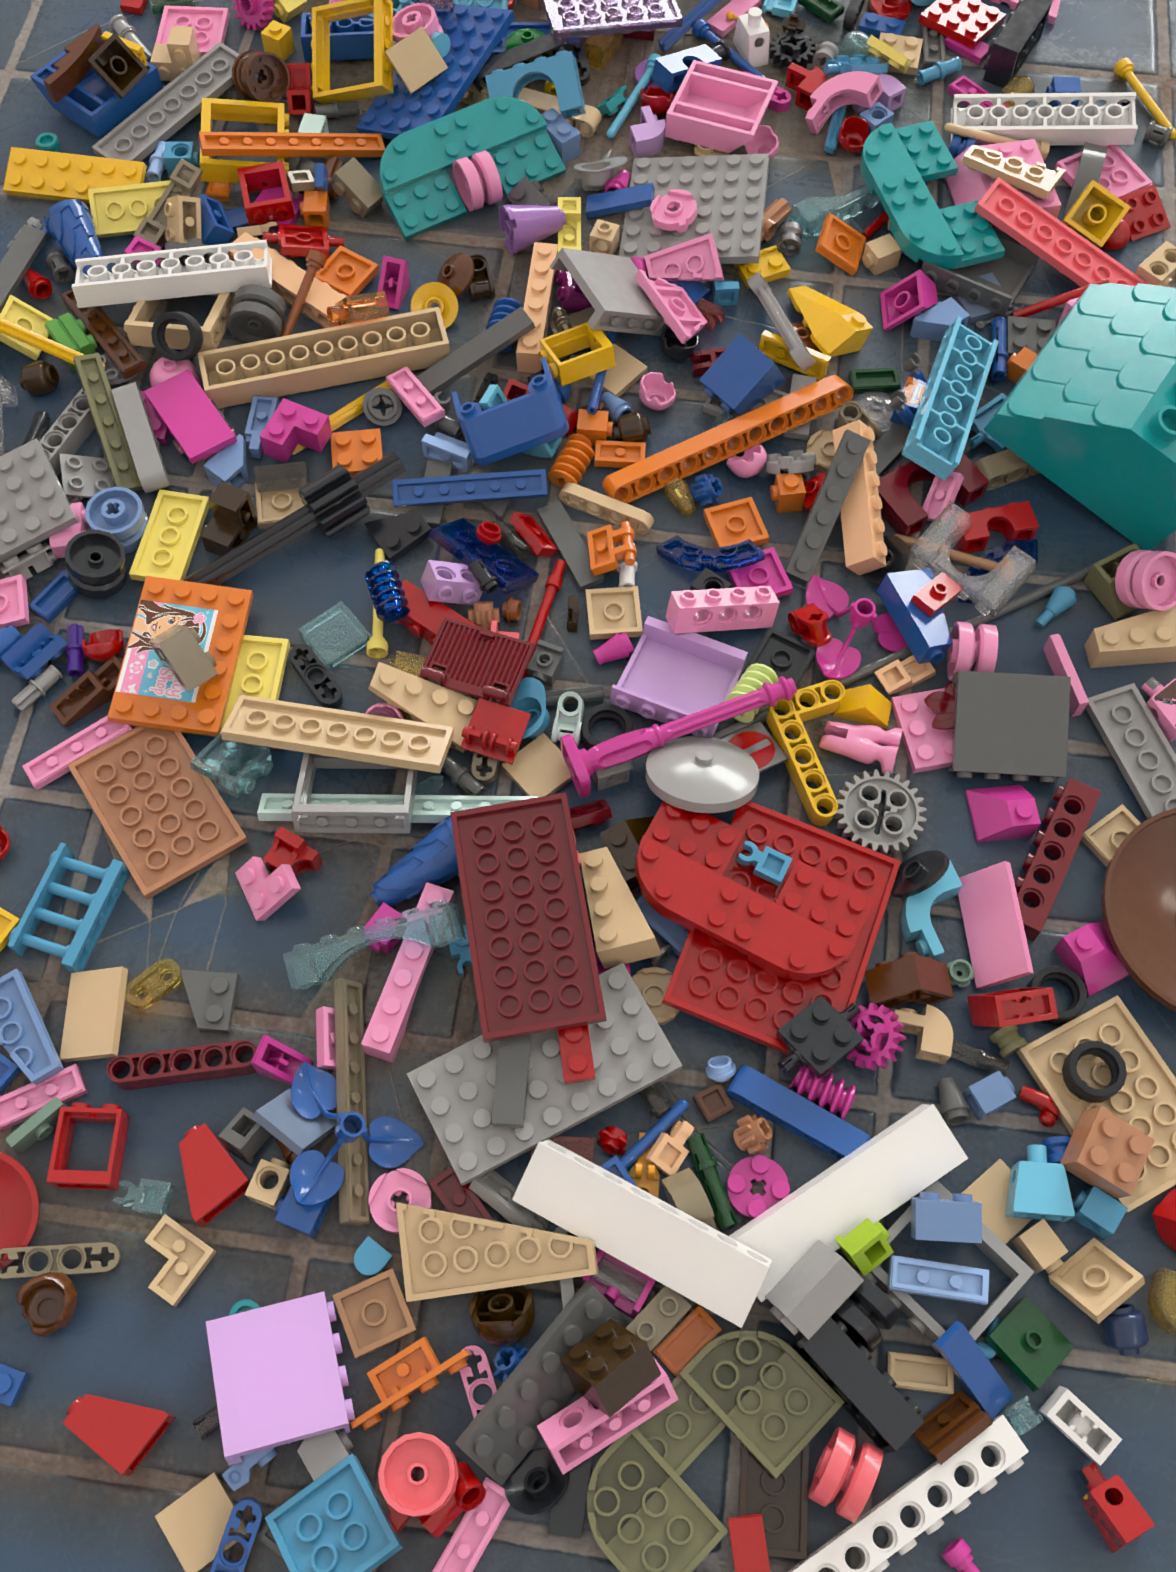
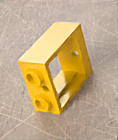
(574, 340)

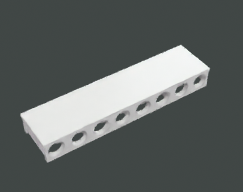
(1056, 125)
(174, 279)
(857, 1187)
(643, 1231)

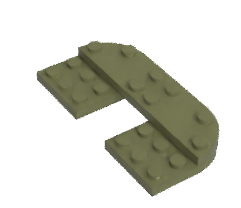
(740, 1381)

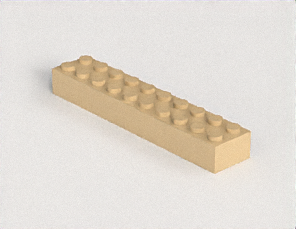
(324, 357)

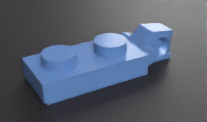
(260, 413)
(240, 1473)

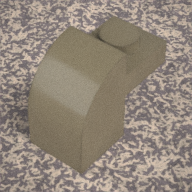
(688, 1195)

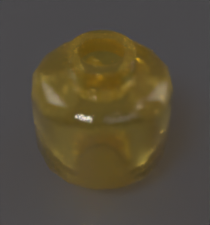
(1017, 85)

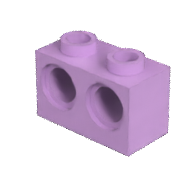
(450, 583)

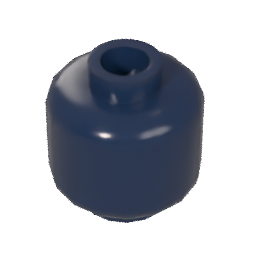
(1125, 1330)

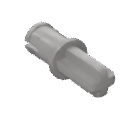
(36, 688)

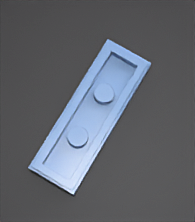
(938, 1280)

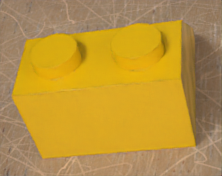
(1095, 214)

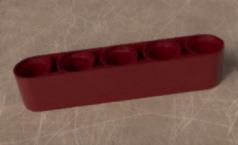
(172, 1059)

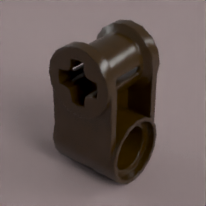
(482, 281)

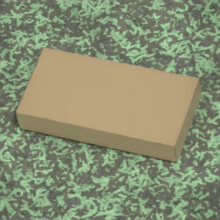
(920, 1373)

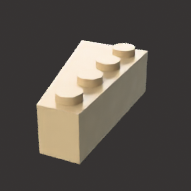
(1134, 640)
(616, 919)

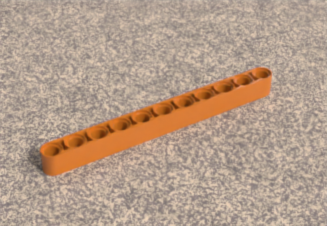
(727, 439)

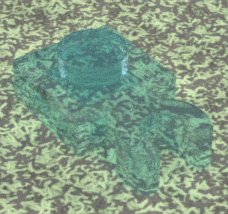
(149, 1198)

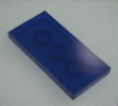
(462, 542)

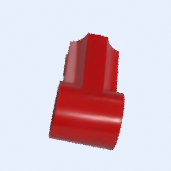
(467, 1497)

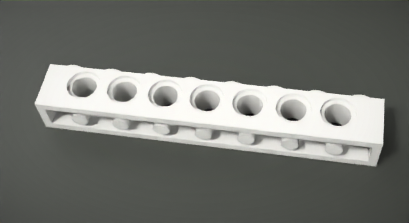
(1007, 1451)

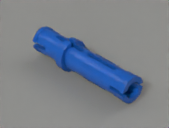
(1000, 359)

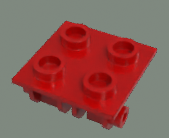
(1146, 212)
(495, 731)

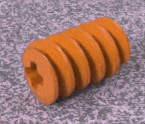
(572, 461)

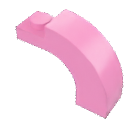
(844, 89)

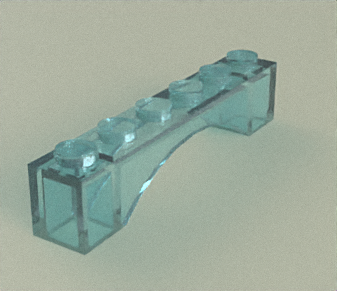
(813, 210)
(319, 962)

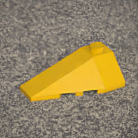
(833, 325)

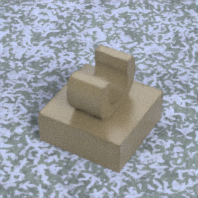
(300, 181)

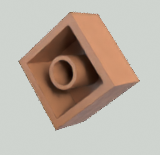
(1107, 1152)

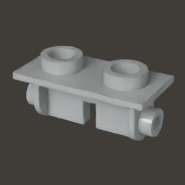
(35, 556)

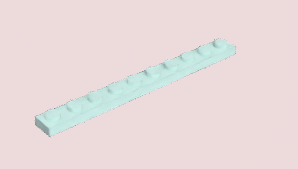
(425, 810)

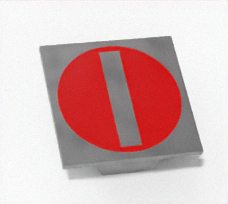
(759, 745)

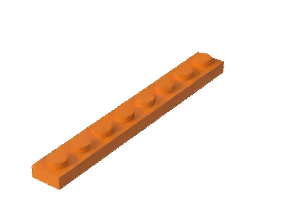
(291, 144)

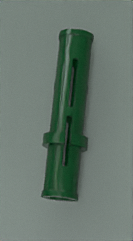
(711, 1181)

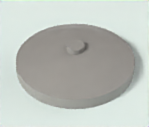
(702, 774)

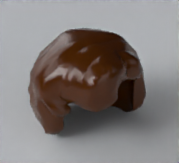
(48, 1302)

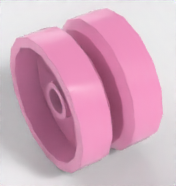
(412, 18)
(477, 180)
(1147, 580)
(972, 649)

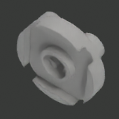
(793, 463)

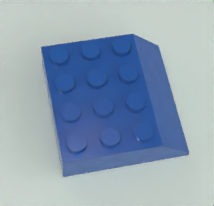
(94, 103)

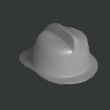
(597, 174)

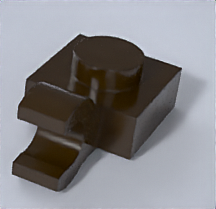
(793, 23)

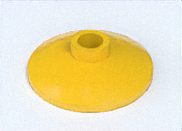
(436, 293)

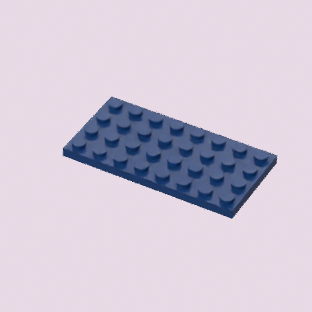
(472, 37)

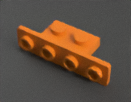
(403, 1375)

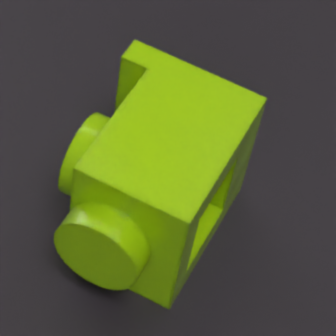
(866, 1246)

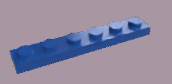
(469, 488)

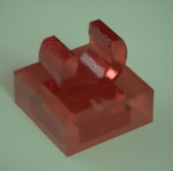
(710, 311)

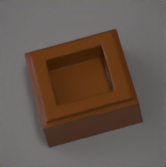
(713, 1102)

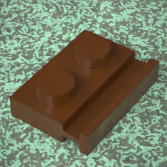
(951, 1427)

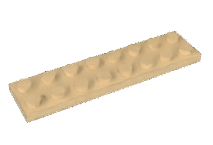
(338, 733)

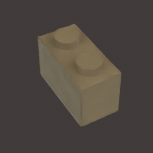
(357, 187)

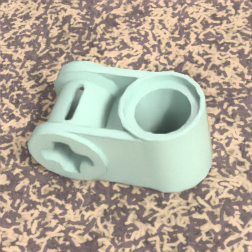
(568, 720)

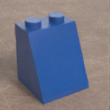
(741, 377)

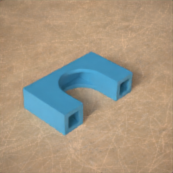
(558, 70)

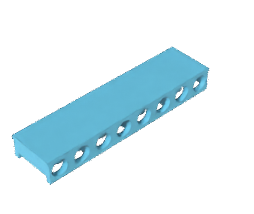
(950, 400)

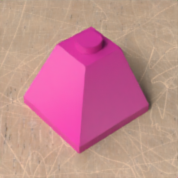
(907, 299)
(1002, 813)
(1091, 957)

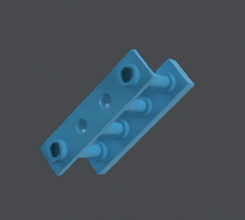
(86, 929)

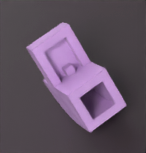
(892, 94)
(648, 136)

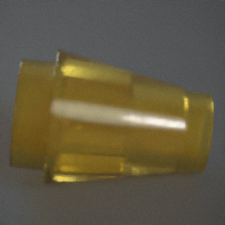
(680, 495)

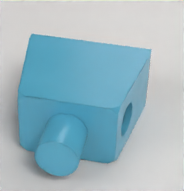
(1039, 1189)

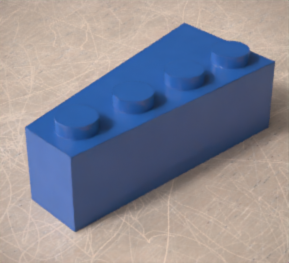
(347, 39)

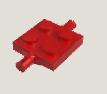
(299, 239)

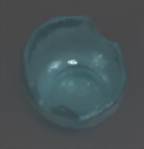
(854, 43)

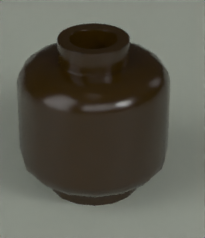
(39, 378)
(632, 428)

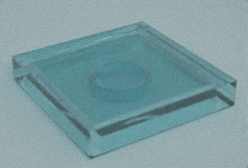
(335, 634)

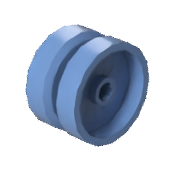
(119, 513)

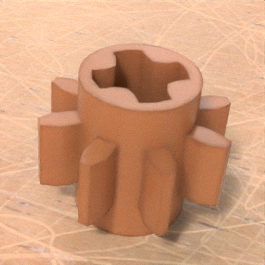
(483, 614)
(752, 1134)

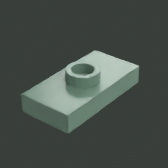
(36, 1127)

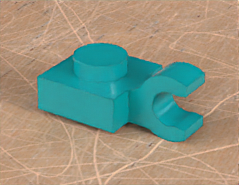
(610, 104)

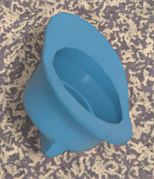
(532, 699)

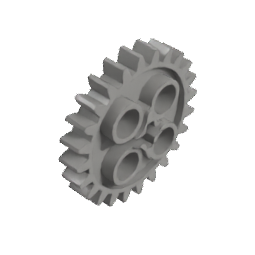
(855, 807)

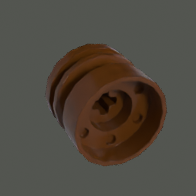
(272, 76)

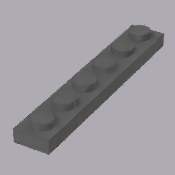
(827, 506)

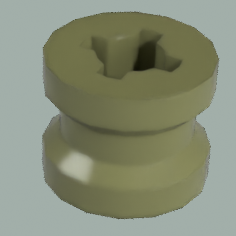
(1008, 1040)

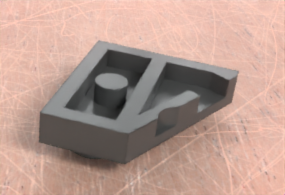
(211, 998)

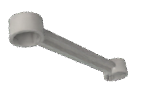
(797, 348)

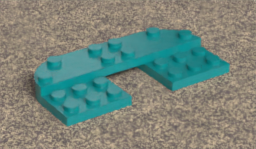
(416, 161)
(896, 169)

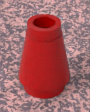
(38, 285)

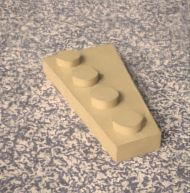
(1013, 171)
(423, 699)

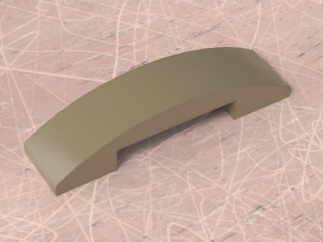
(183, 183)

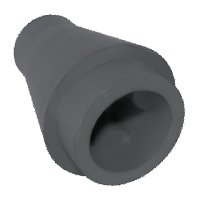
(952, 1102)

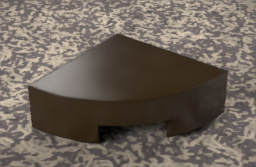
(573, 612)

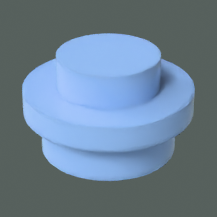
(720, 1068)

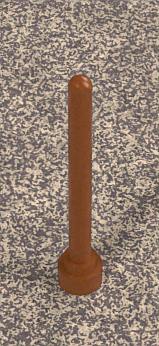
(315, 262)

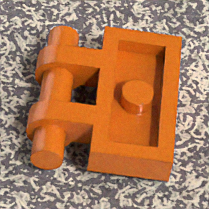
(603, 549)

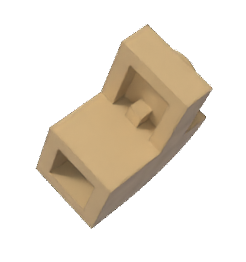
(933, 1033)

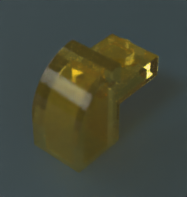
(1162, 1299)

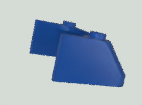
(514, 424)

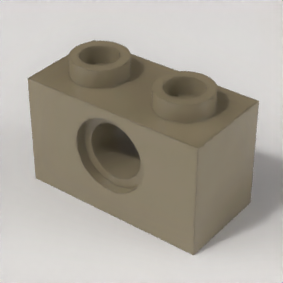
(659, 1317)

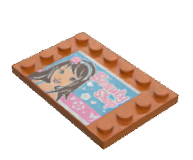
(147, 689)

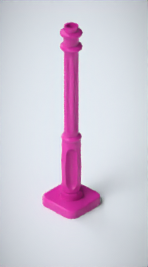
(640, 742)

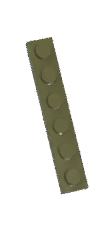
(107, 421)

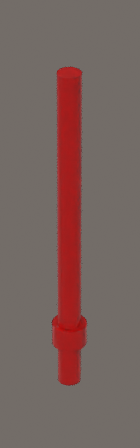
(552, 586)

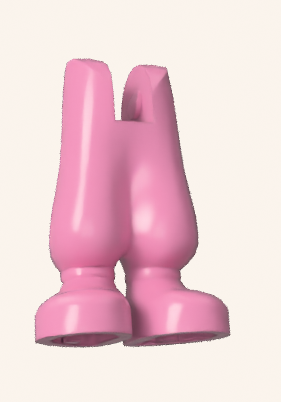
(862, 742)

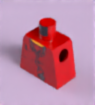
(1123, 1518)

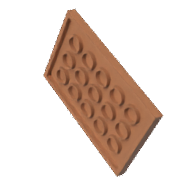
(157, 807)

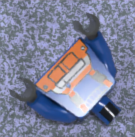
(907, 401)

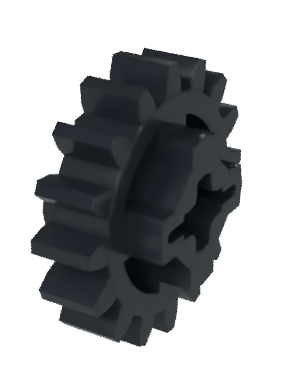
(792, 48)

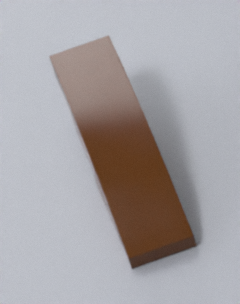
(73, 65)
(88, 692)

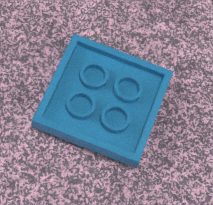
(335, 1524)

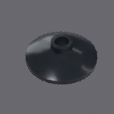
(897, 554)
(533, 1471)

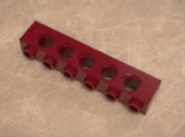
(1081, 801)

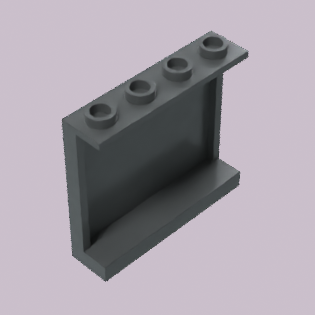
(1010, 271)
(1010, 726)

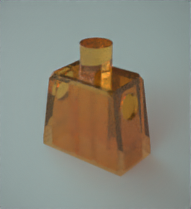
(359, 308)

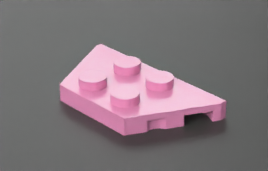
(673, 305)

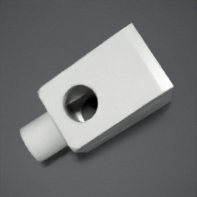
(752, 38)

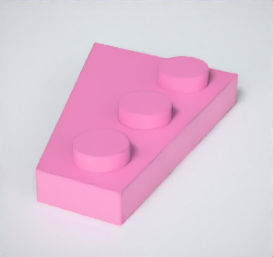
(686, 261)

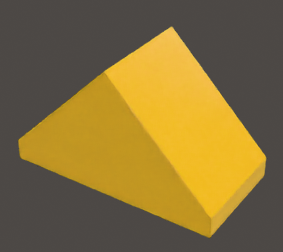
(865, 706)

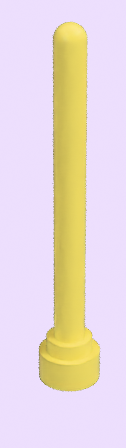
(377, 646)

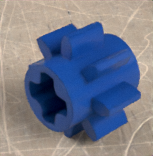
(706, 489)
(507, 1360)

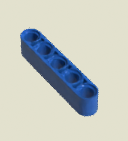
(795, 1113)

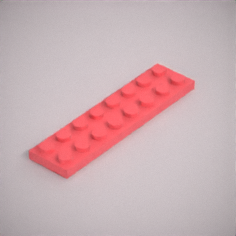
(1050, 238)

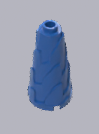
(73, 231)
(429, 861)

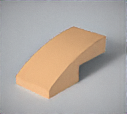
(904, 674)

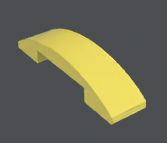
(570, 235)

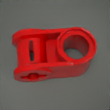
(810, 624)

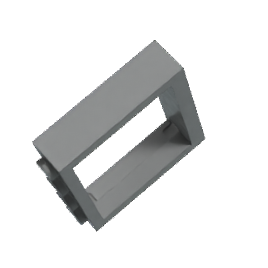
(349, 817)
(991, 1246)

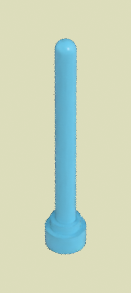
(631, 101)

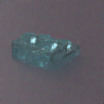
(233, 765)

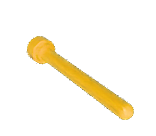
(1125, 70)

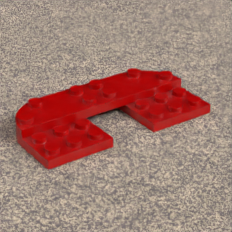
(795, 937)

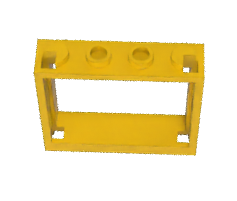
(321, 49)
(241, 111)

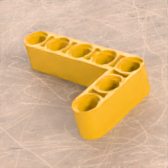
(802, 746)

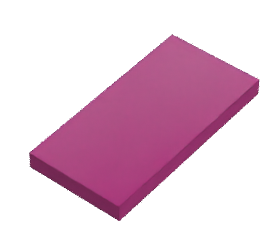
(190, 416)

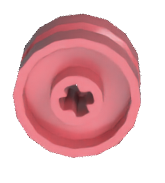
(397, 1474)
(845, 1474)

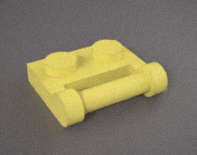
(893, 57)

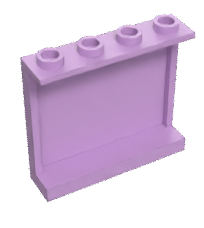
(677, 675)
(278, 1375)

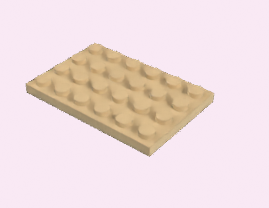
(1143, 1101)

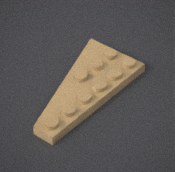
(470, 1254)

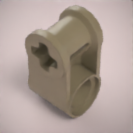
(855, 411)

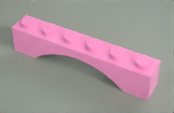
(396, 1000)

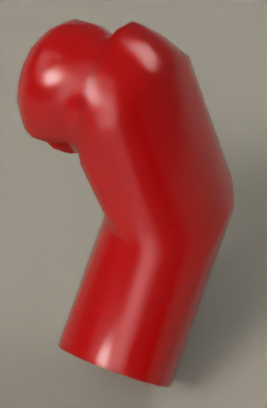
(1044, 1103)

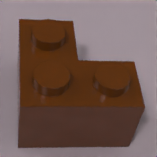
(908, 980)

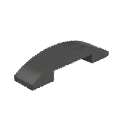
(1089, 169)

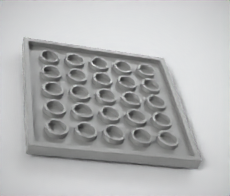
(728, 200)

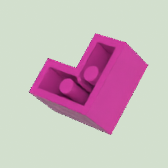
(292, 426)

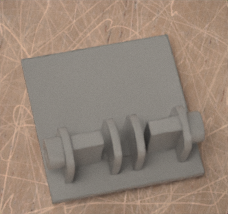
(84, 476)

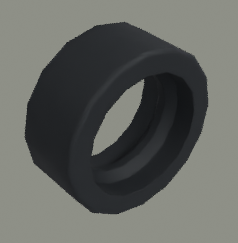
(159, 341)
(600, 713)
(1073, 983)
(1108, 1055)

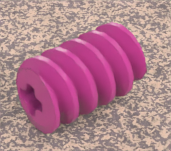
(825, 1091)

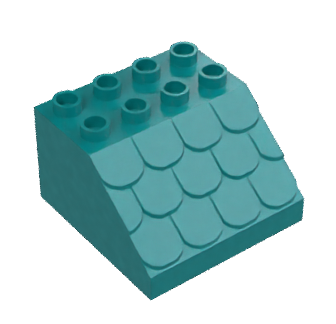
(1103, 409)

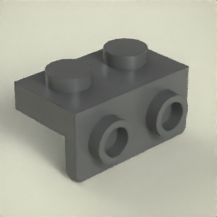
(529, 194)

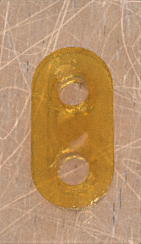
(152, 982)

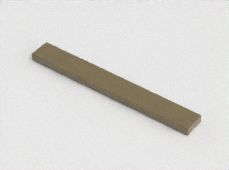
(351, 1098)

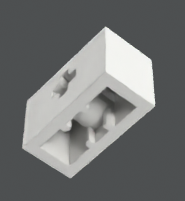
(1080, 1425)

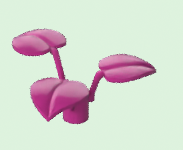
(838, 659)

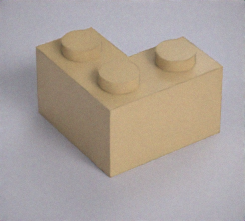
(177, 54)

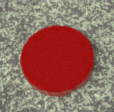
(891, 8)

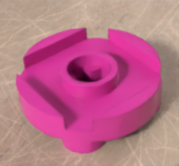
(761, 1170)

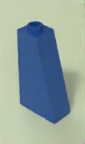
(924, 635)

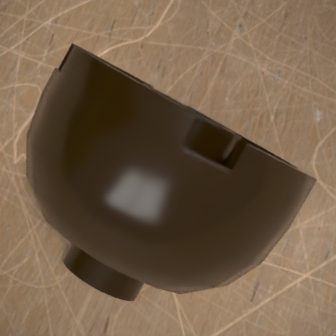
(503, 1315)

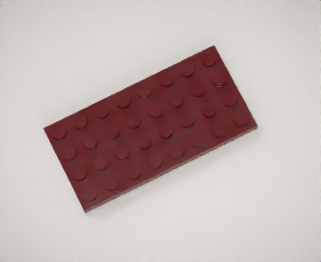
(526, 918)

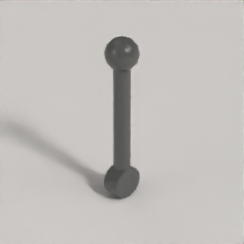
(980, 325)

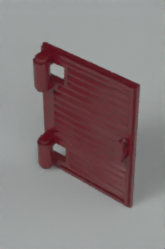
(476, 661)

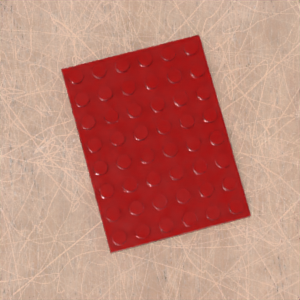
(746, 999)

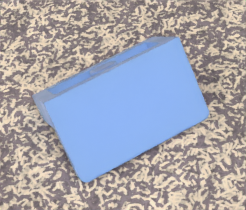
(447, 449)

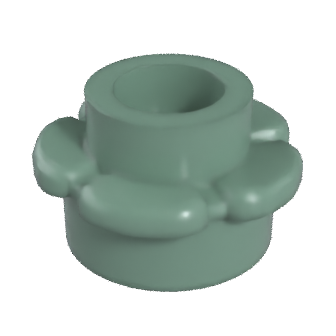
(965, 968)

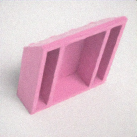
(718, 107)
(973, 185)

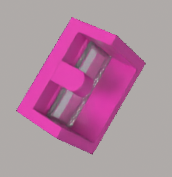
(620, 1284)

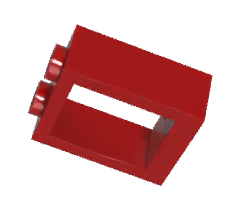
(265, 177)
(1012, 1007)
(58, 1174)

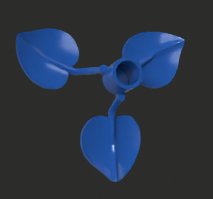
(316, 1177)

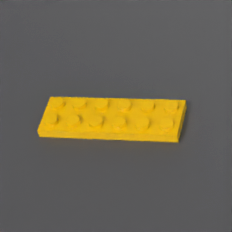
(65, 174)

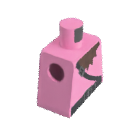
(1163, 705)

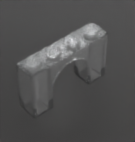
(987, 591)

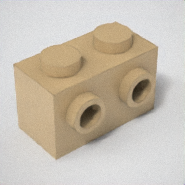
(182, 218)

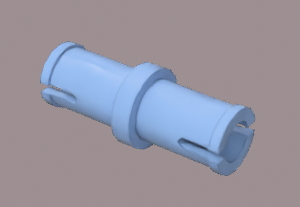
(157, 163)

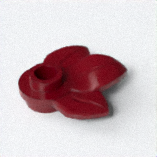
(944, 705)

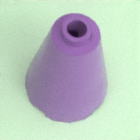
(529, 224)

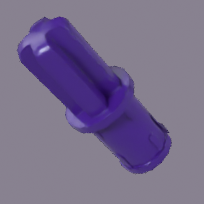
(74, 651)

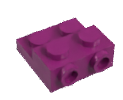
(570, 292)

